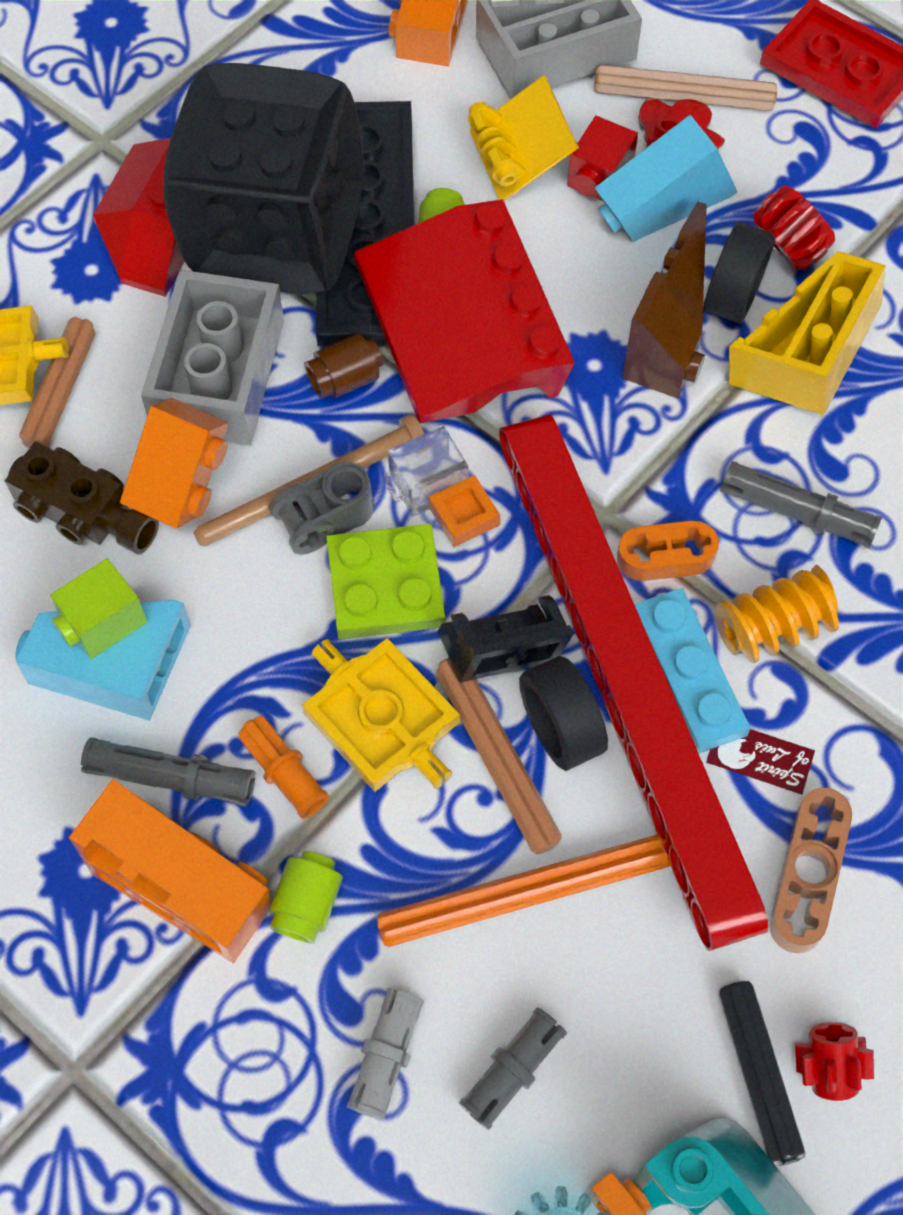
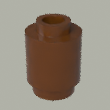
(344, 366)

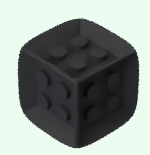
(265, 175)

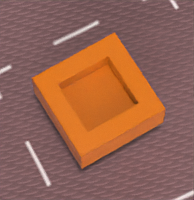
(464, 511)
(618, 1197)

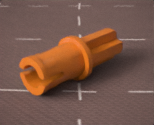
(283, 767)

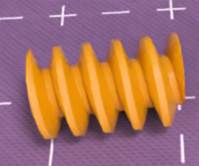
(778, 613)

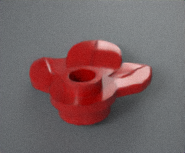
(660, 118)

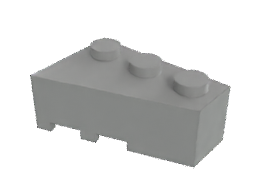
(555, 38)

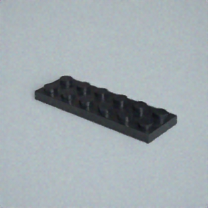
(383, 211)

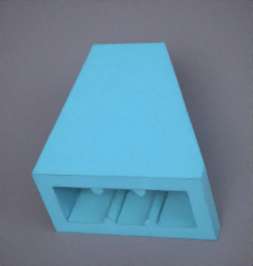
(665, 182)
(121, 678)

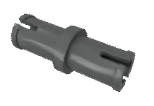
(512, 1068)

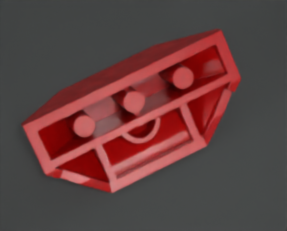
(136, 221)

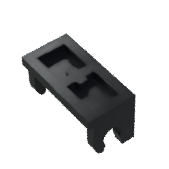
(505, 640)

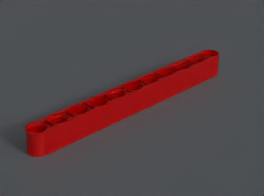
(634, 688)

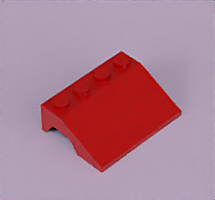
(464, 311)

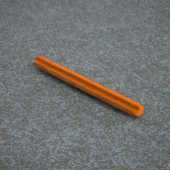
(521, 890)

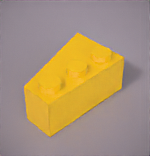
(813, 337)

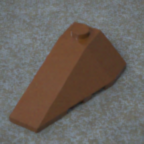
(670, 316)

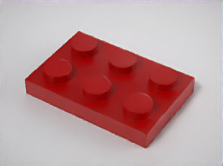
(839, 62)

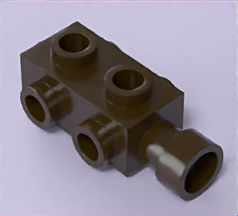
(49, 486)

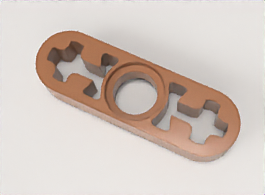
(785, 904)

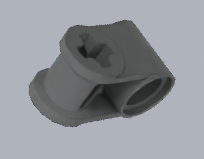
(321, 508)

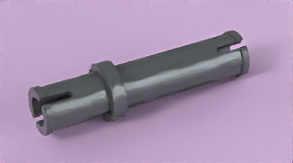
(808, 507)
(190, 776)

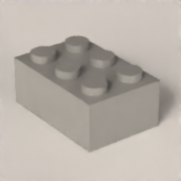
(217, 349)

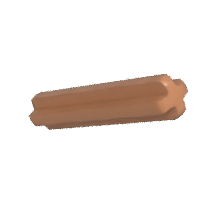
(57, 385)

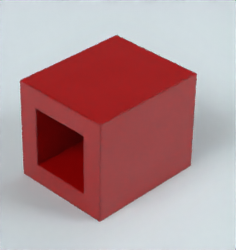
(600, 154)

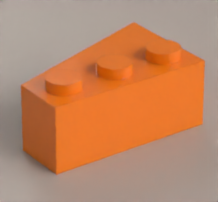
(171, 871)

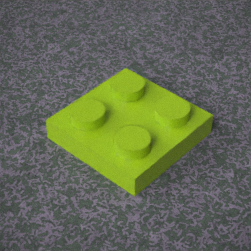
(385, 581)

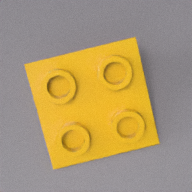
(521, 137)

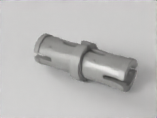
(385, 1053)

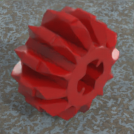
(798, 227)

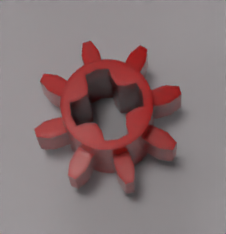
(834, 1061)

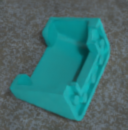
(719, 1164)

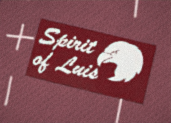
(766, 760)

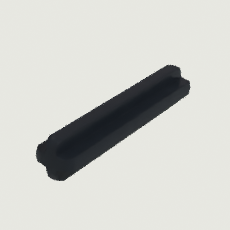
(761, 1073)

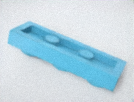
(692, 671)

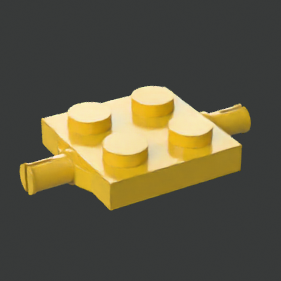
(22, 352)
(381, 714)

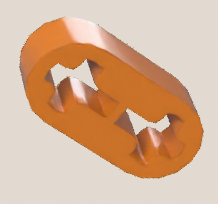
(667, 550)

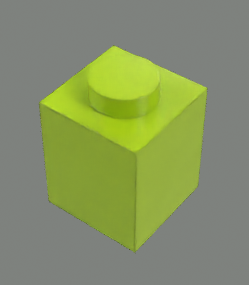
(97, 609)

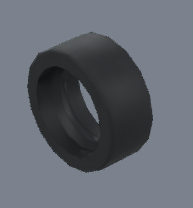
(739, 272)
(563, 712)

